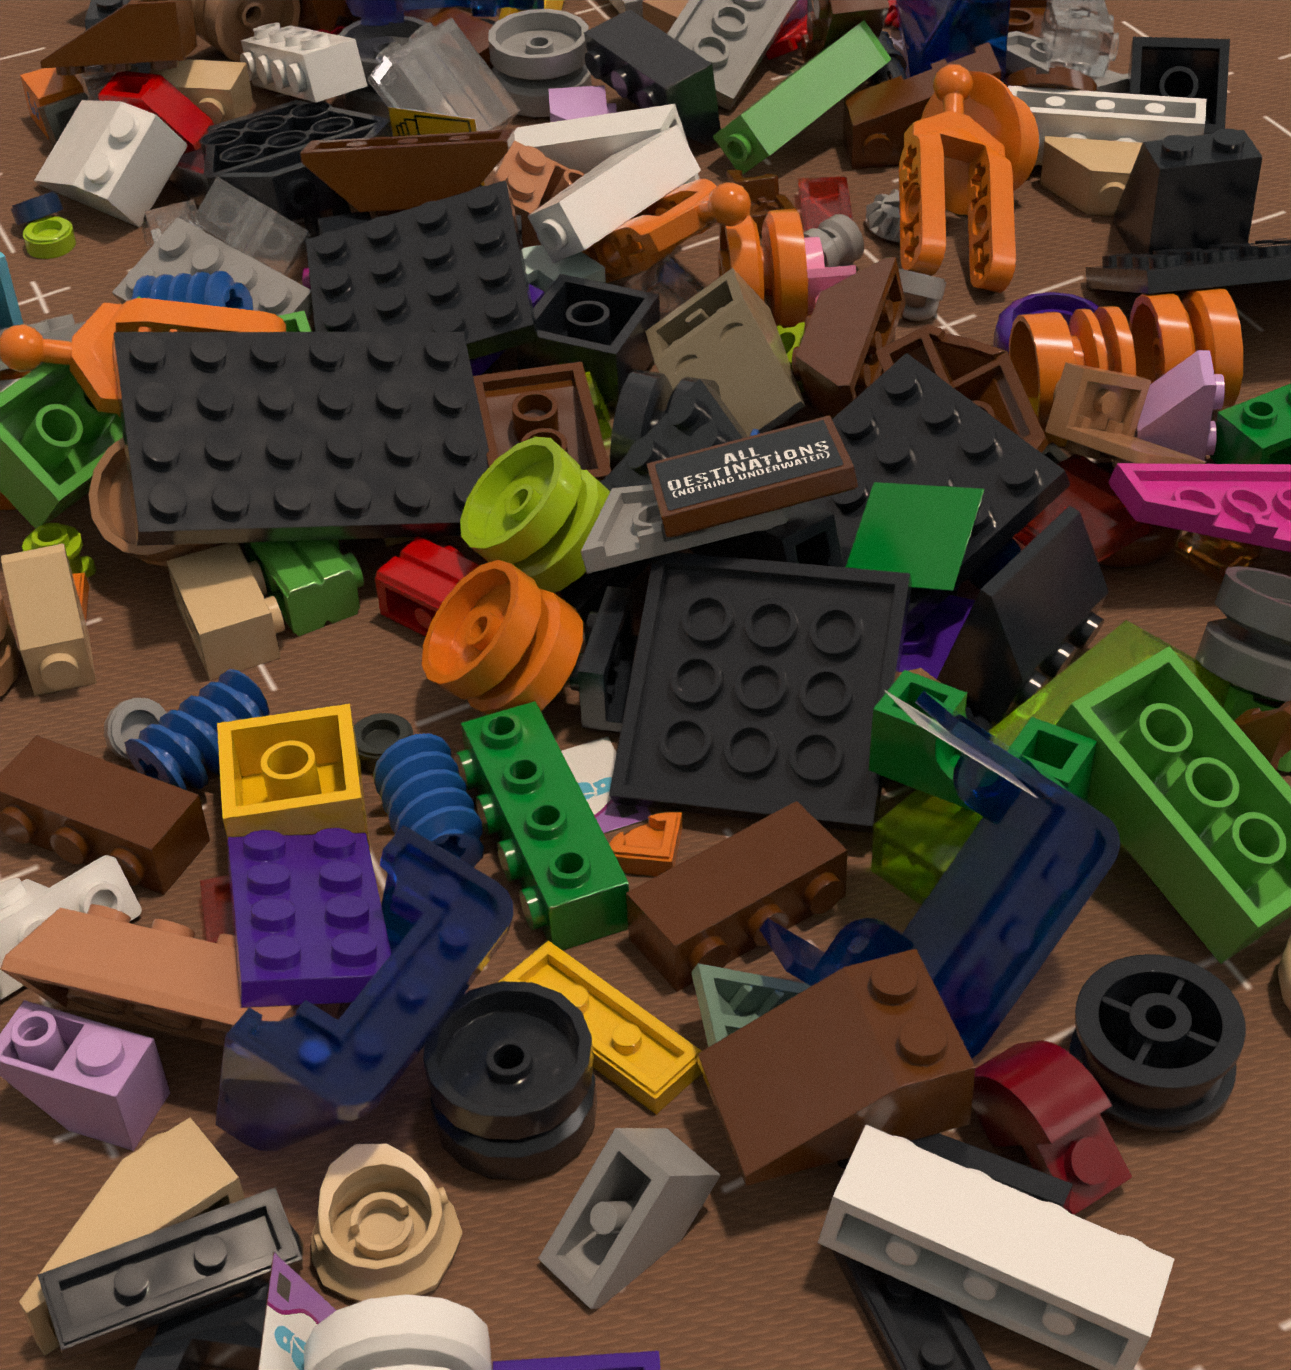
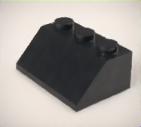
(655, 72)
(1029, 620)

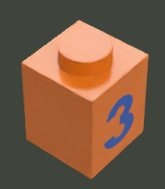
(45, 87)

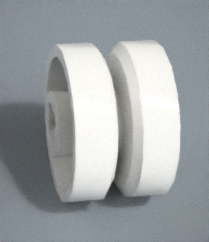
(400, 1335)

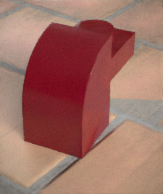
(1051, 1108)

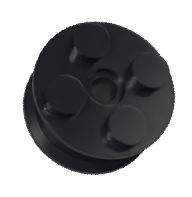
(1159, 1040)

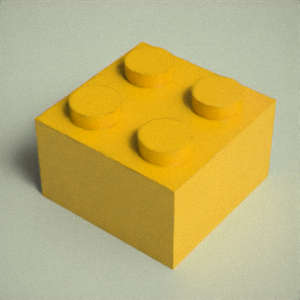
(291, 773)

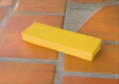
(627, 1040)

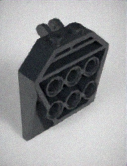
(264, 157)

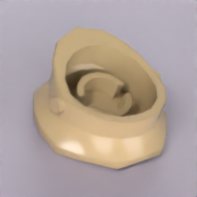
(382, 1226)

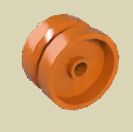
(775, 267)
(1173, 329)
(502, 640)

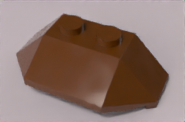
(406, 170)
(844, 333)
(977, 372)

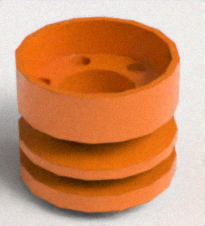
(1045, 342)

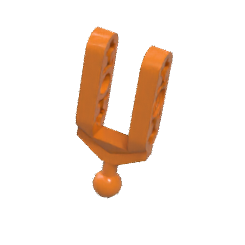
(988, 189)
(667, 224)
(91, 346)

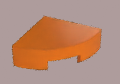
(651, 846)

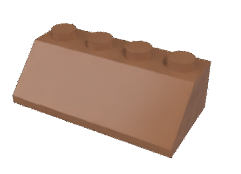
(137, 974)

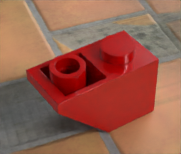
(161, 98)

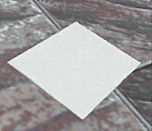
(939, 731)

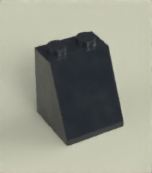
(1190, 192)

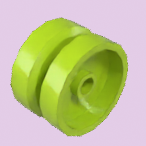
(534, 512)

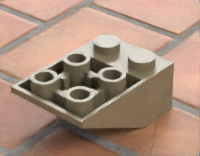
(730, 339)

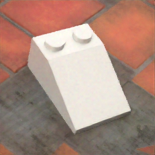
(113, 159)

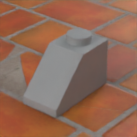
(627, 1212)

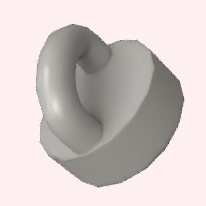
(925, 286)
(128, 720)

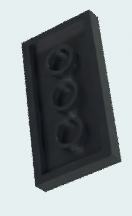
(691, 424)

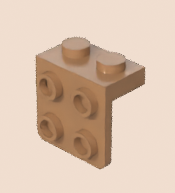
(1100, 415)

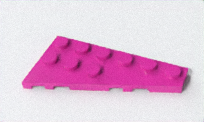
(1211, 499)

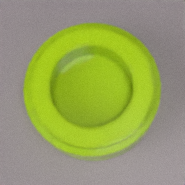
(49, 237)

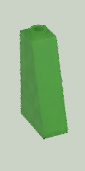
(802, 97)

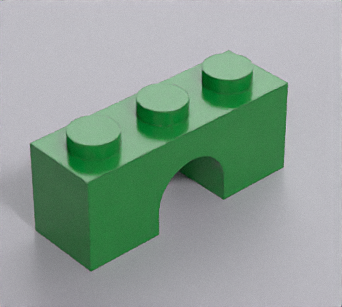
(927, 763)

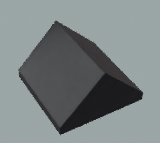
(1182, 70)

